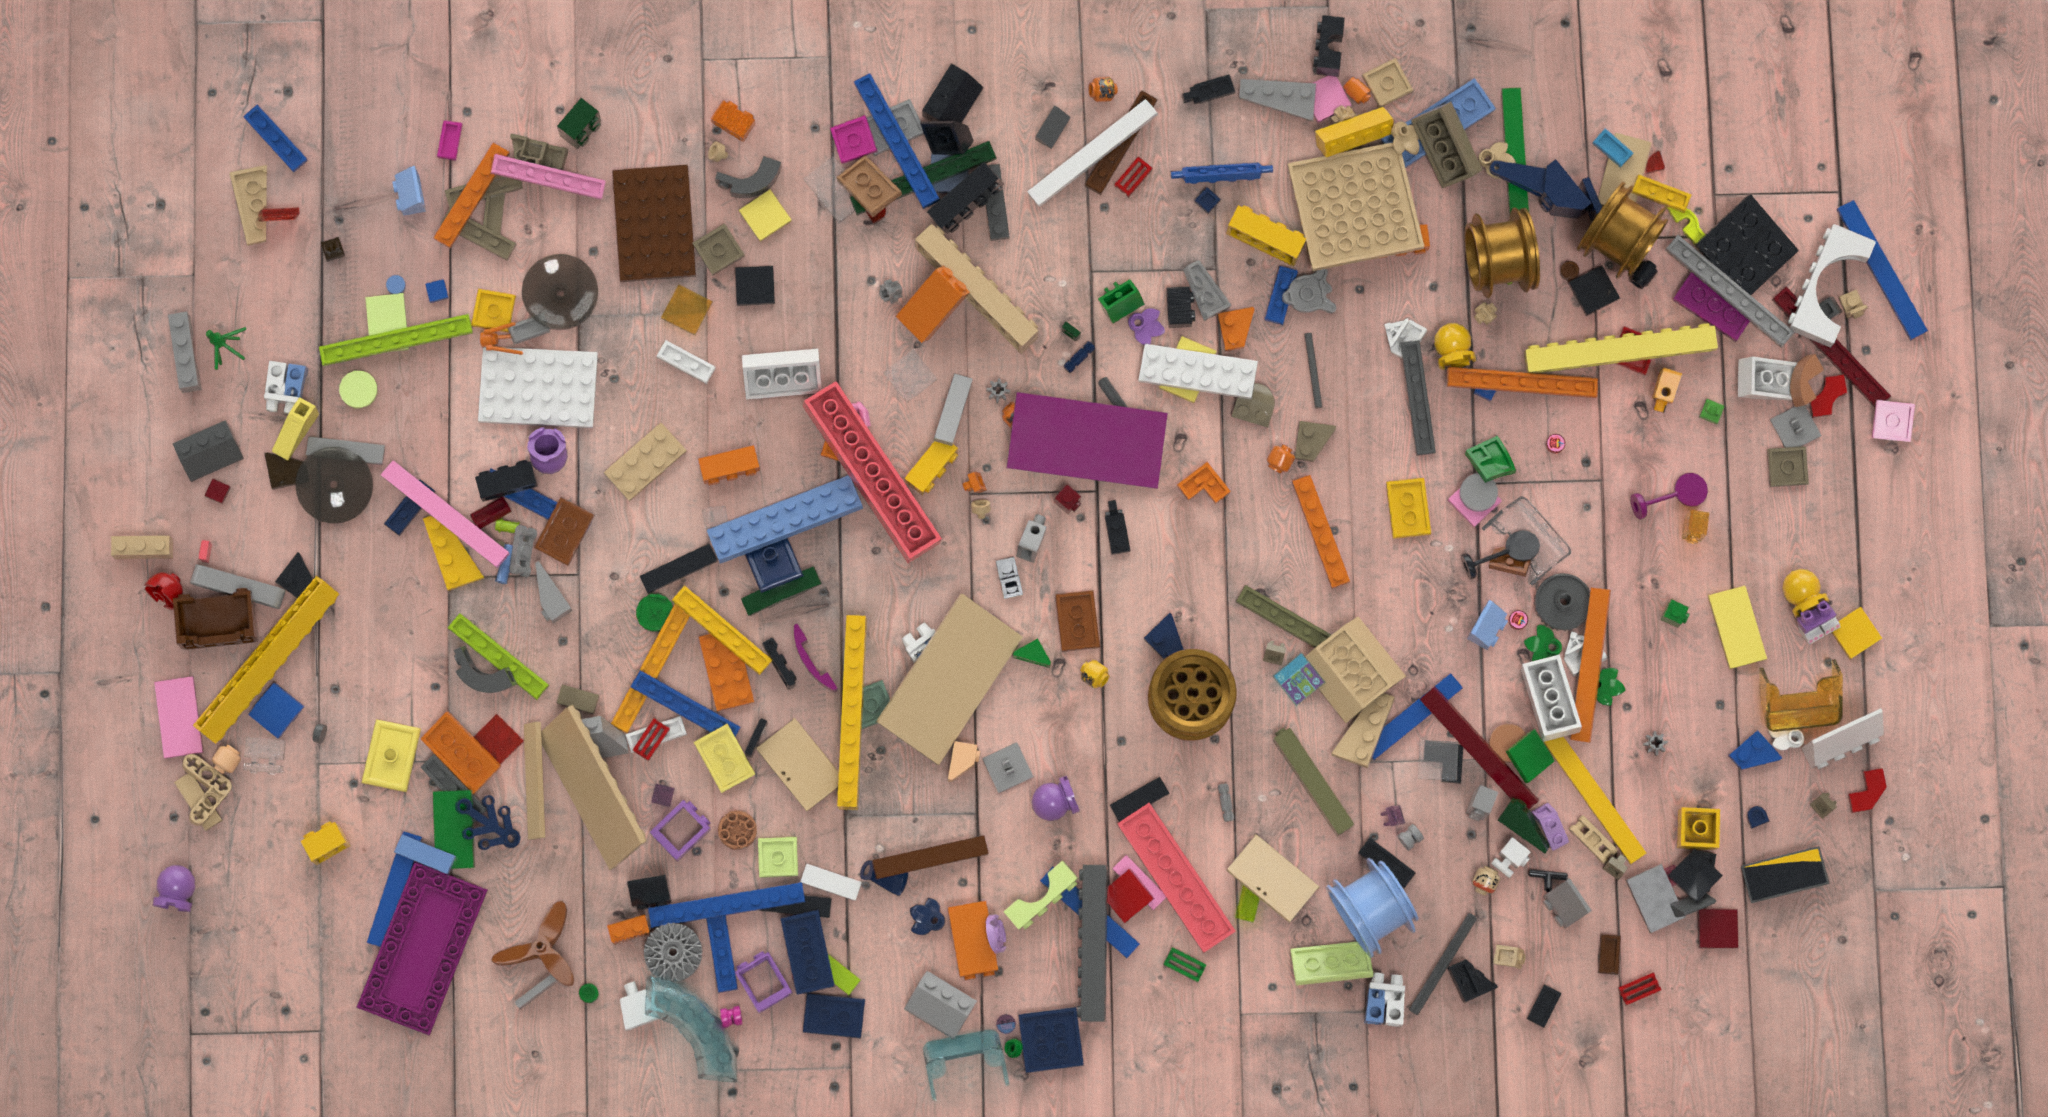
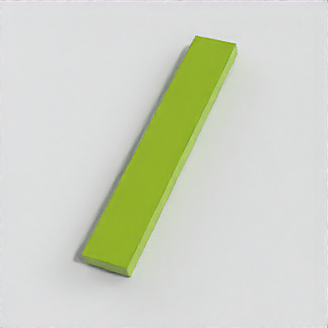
(497, 655)

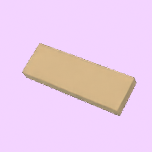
(193, 793)

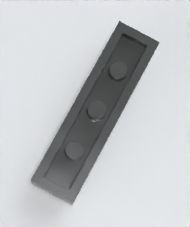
(997, 212)
(447, 780)

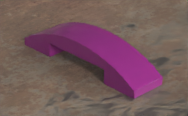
(825, 680)

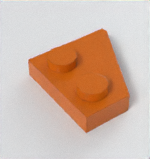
(1235, 327)

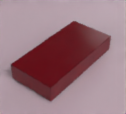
(490, 513)

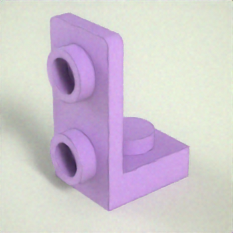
(1551, 825)

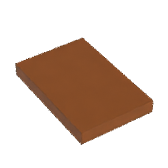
(564, 531)
(1077, 621)

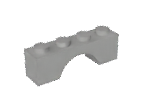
(183, 350)

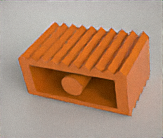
(733, 120)
(629, 929)

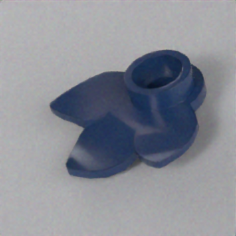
(924, 915)

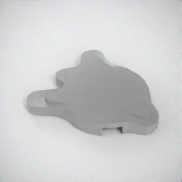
(1309, 293)

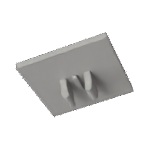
(1795, 427)
(1007, 767)

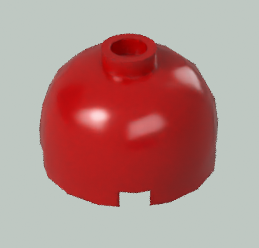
(165, 588)

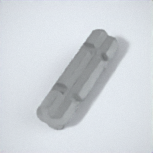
(1226, 803)

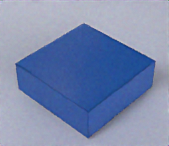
(437, 291)

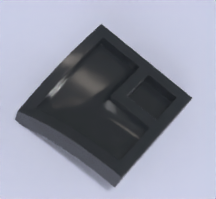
(1695, 875)

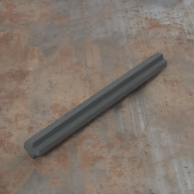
(1442, 964)

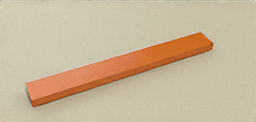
(1522, 382)
(1591, 661)

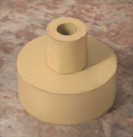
(717, 152)
(981, 508)

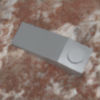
(551, 599)

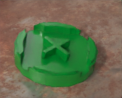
(653, 612)

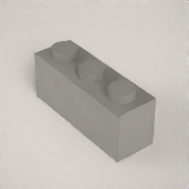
(1481, 803)

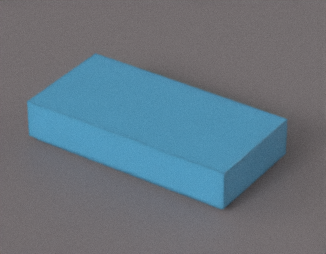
(1612, 148)

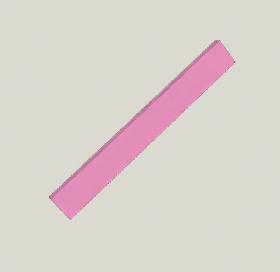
(445, 514)

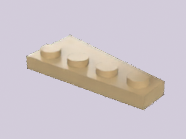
(1363, 735)

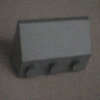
(208, 451)

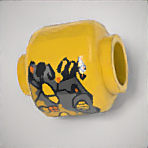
(1094, 674)

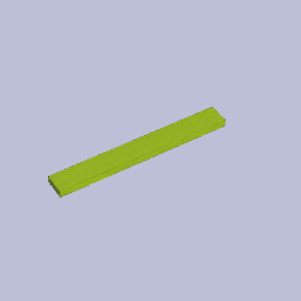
(395, 340)

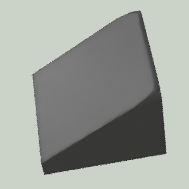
(1830, 307)

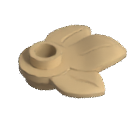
(1405, 138)
(1497, 153)

